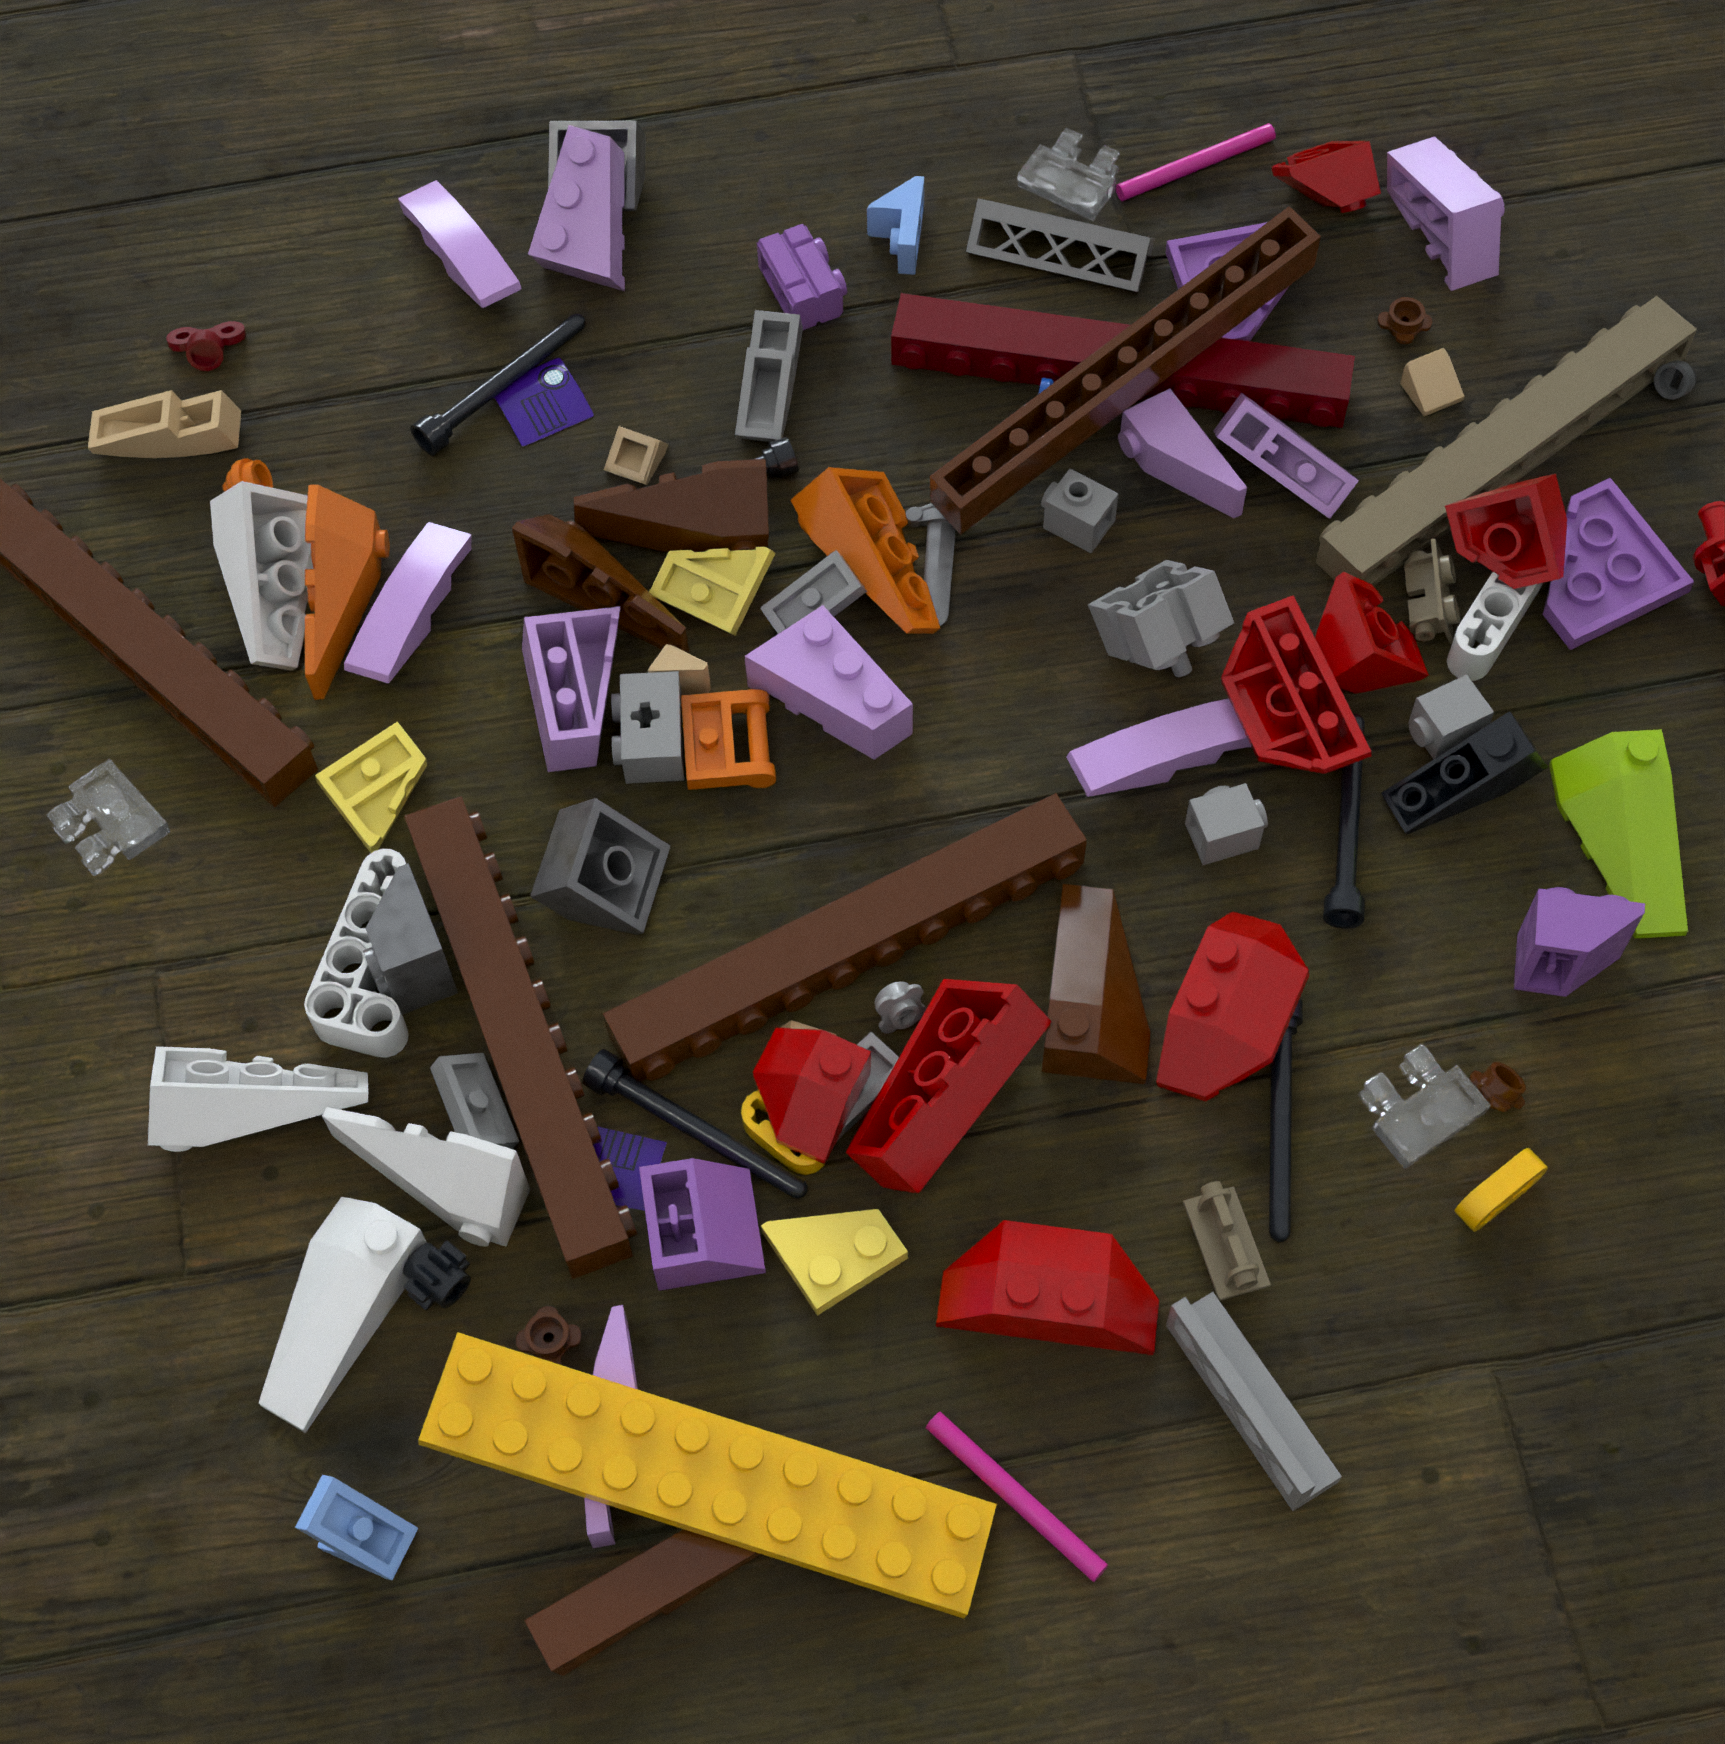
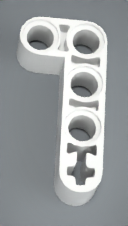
(1487, 629)
(357, 989)

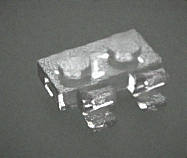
(1065, 181)
(117, 808)
(1427, 1117)

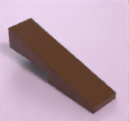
(630, 1596)

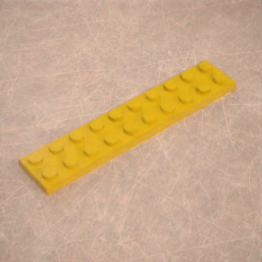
(709, 1475)

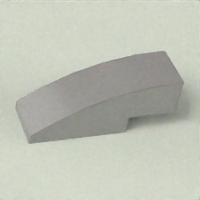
(769, 376)

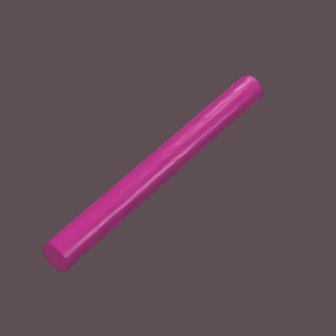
(1195, 162)
(1017, 1497)

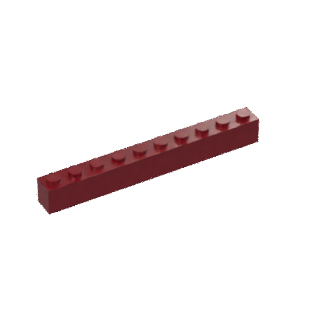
(1036, 345)

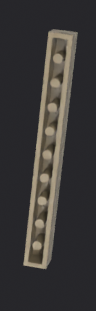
(1506, 443)

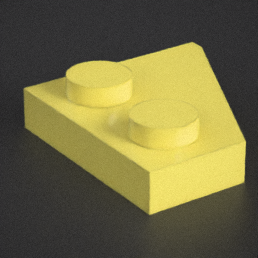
(713, 583)
(374, 783)
(835, 1253)

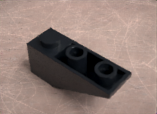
(1466, 775)

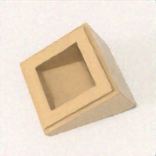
(1432, 382)
(635, 455)
(692, 670)

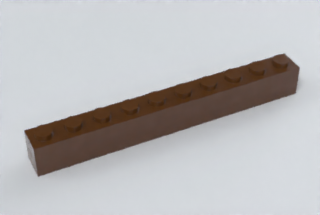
(1123, 370)
(152, 650)
(845, 939)
(520, 1040)

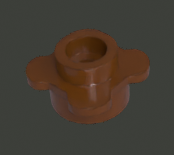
(1405, 319)
(1500, 1086)
(548, 1322)

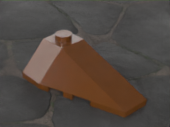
(696, 513)
(581, 572)
(1094, 994)

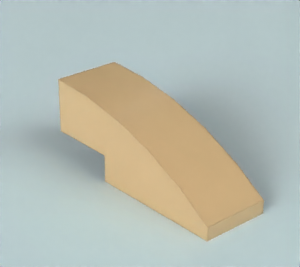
(166, 426)

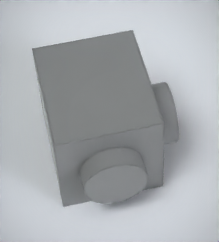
(1079, 510)
(1448, 716)
(1225, 823)

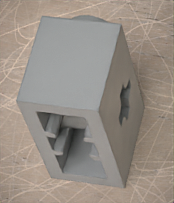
(656, 751)

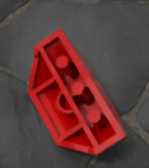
(1290, 694)
(1231, 1006)
(1050, 1289)

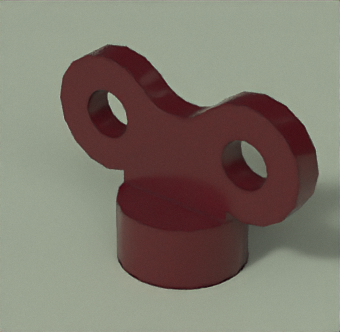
(206, 346)

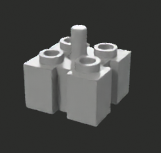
(1162, 615)

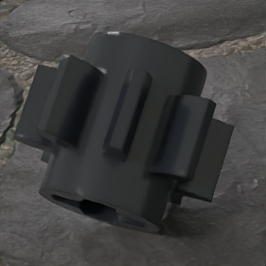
(436, 1275)

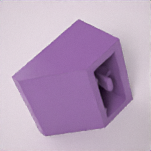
(1571, 939)
(700, 1222)

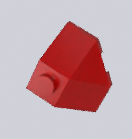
(1333, 174)
(1514, 531)
(1363, 640)
(810, 1087)

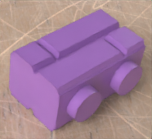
(801, 276)

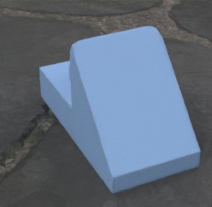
(900, 217)
(356, 1528)

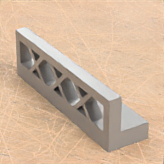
(1063, 227)
(1252, 1400)

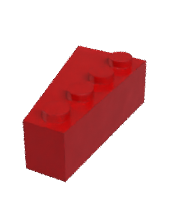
(945, 1079)

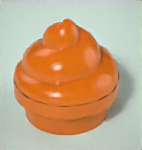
(248, 471)

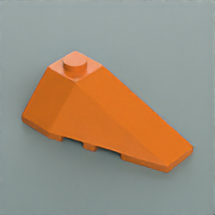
(864, 523)
(346, 570)

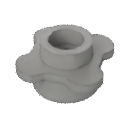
(899, 1006)

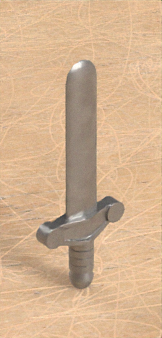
(938, 555)

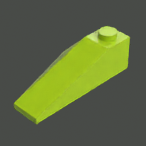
(1625, 814)

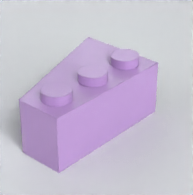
(1450, 207)
(583, 211)
(569, 681)
(834, 682)

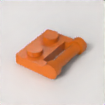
(711, 739)

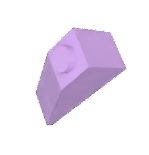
(1178, 452)
(1285, 455)

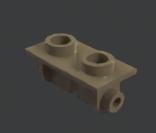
(1431, 576)
(1226, 1241)

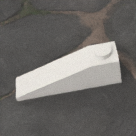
(264, 566)
(210, 1100)
(461, 1180)
(337, 1305)

